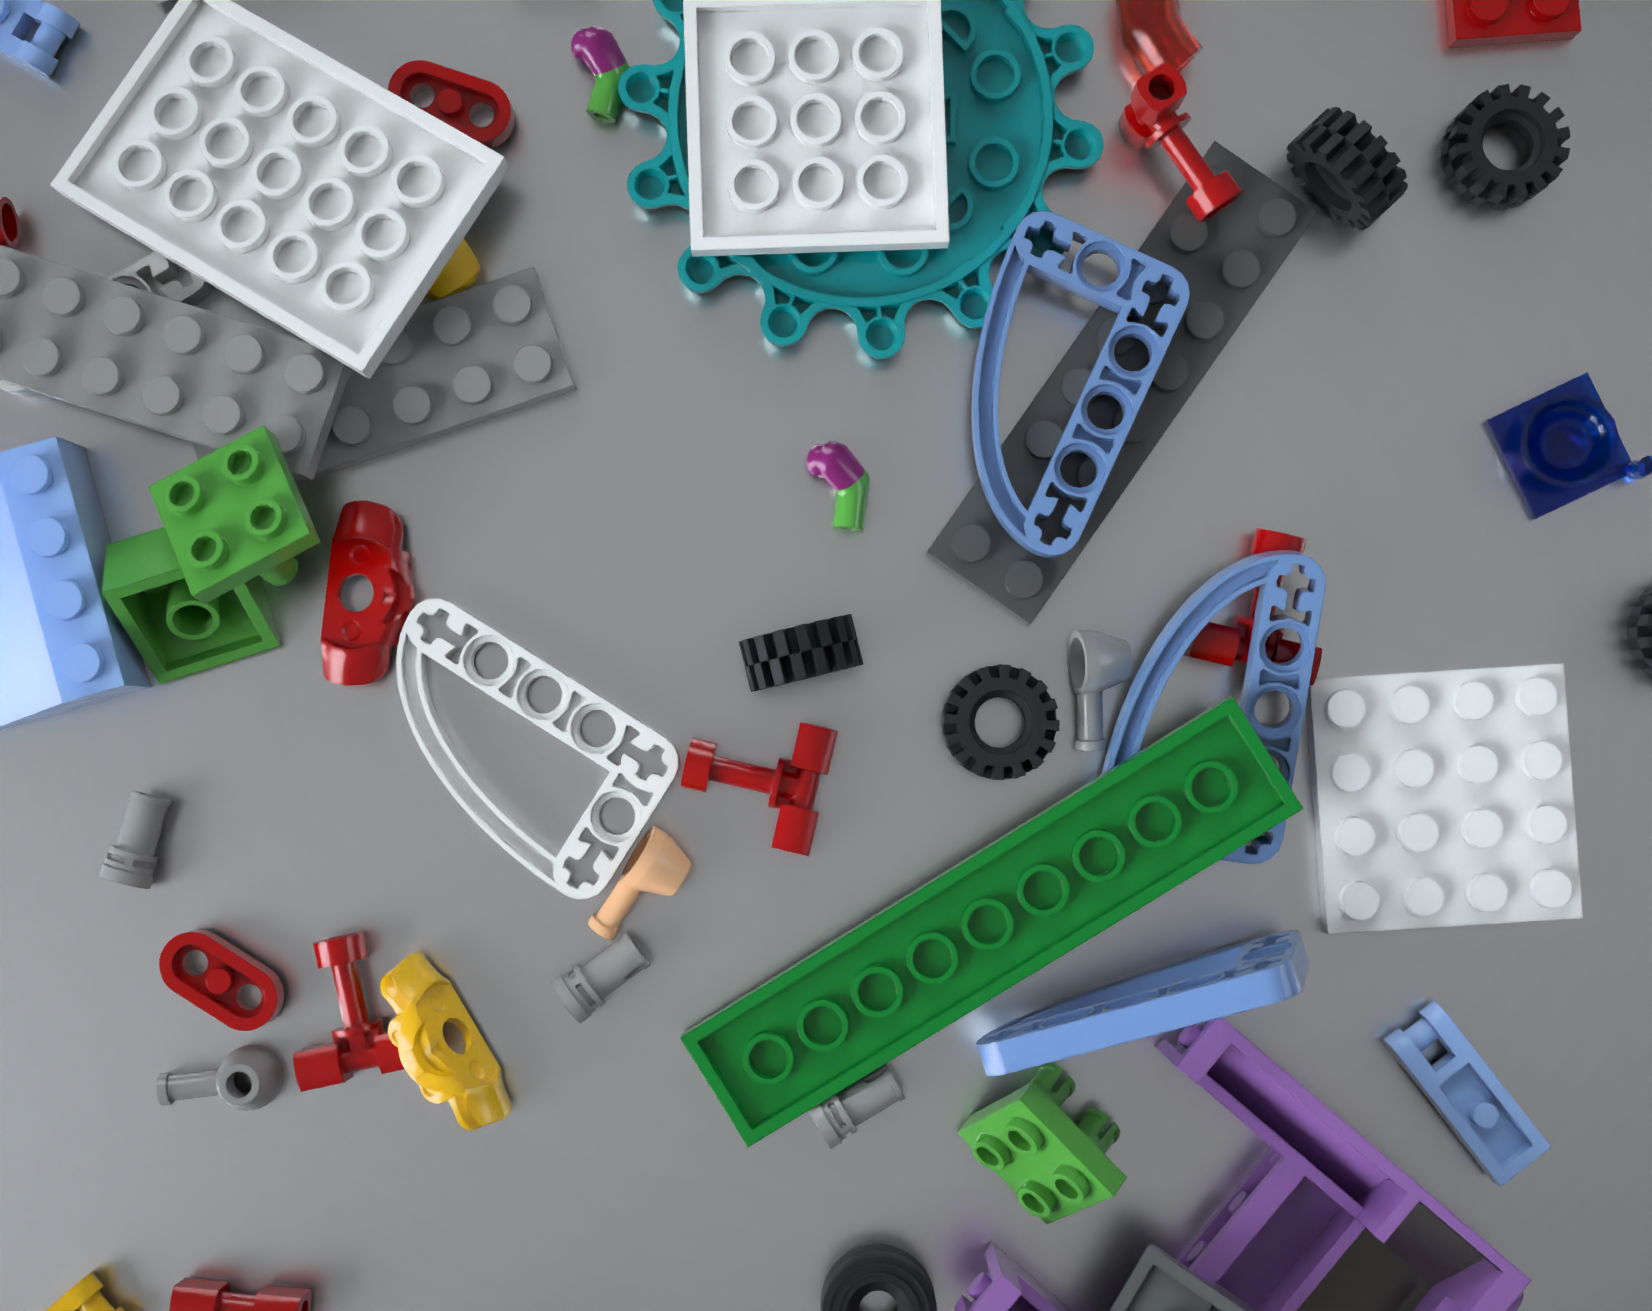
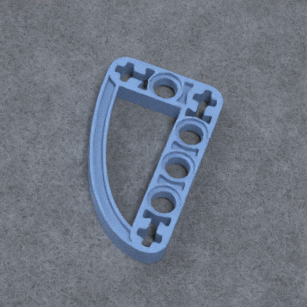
(1106, 378)
(1260, 675)
(1152, 1003)

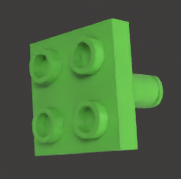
(235, 516)
(1042, 1151)

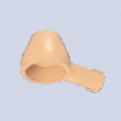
(653, 867)

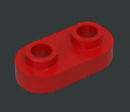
(456, 99)
(222, 984)

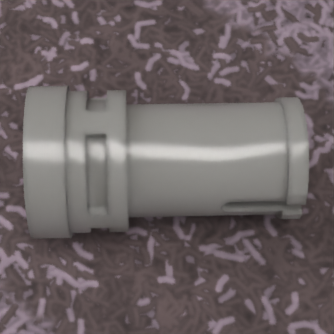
(133, 857)
(588, 985)
(855, 1105)

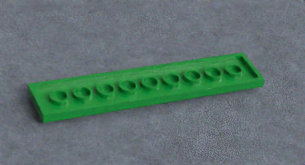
(991, 920)

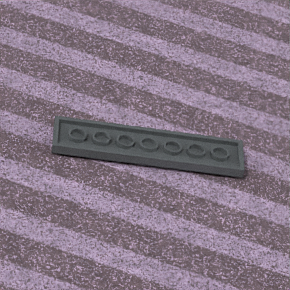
(1226, 270)

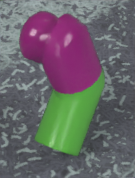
(607, 63)
(847, 477)

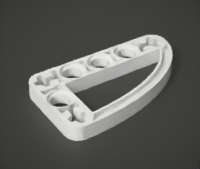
(562, 723)

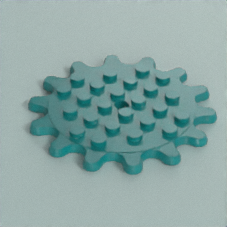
(999, 152)

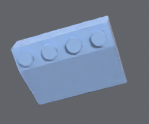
(55, 625)

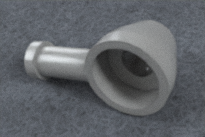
(1094, 665)
(254, 1060)

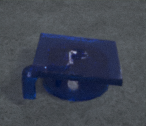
(1562, 446)

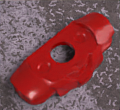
(370, 545)

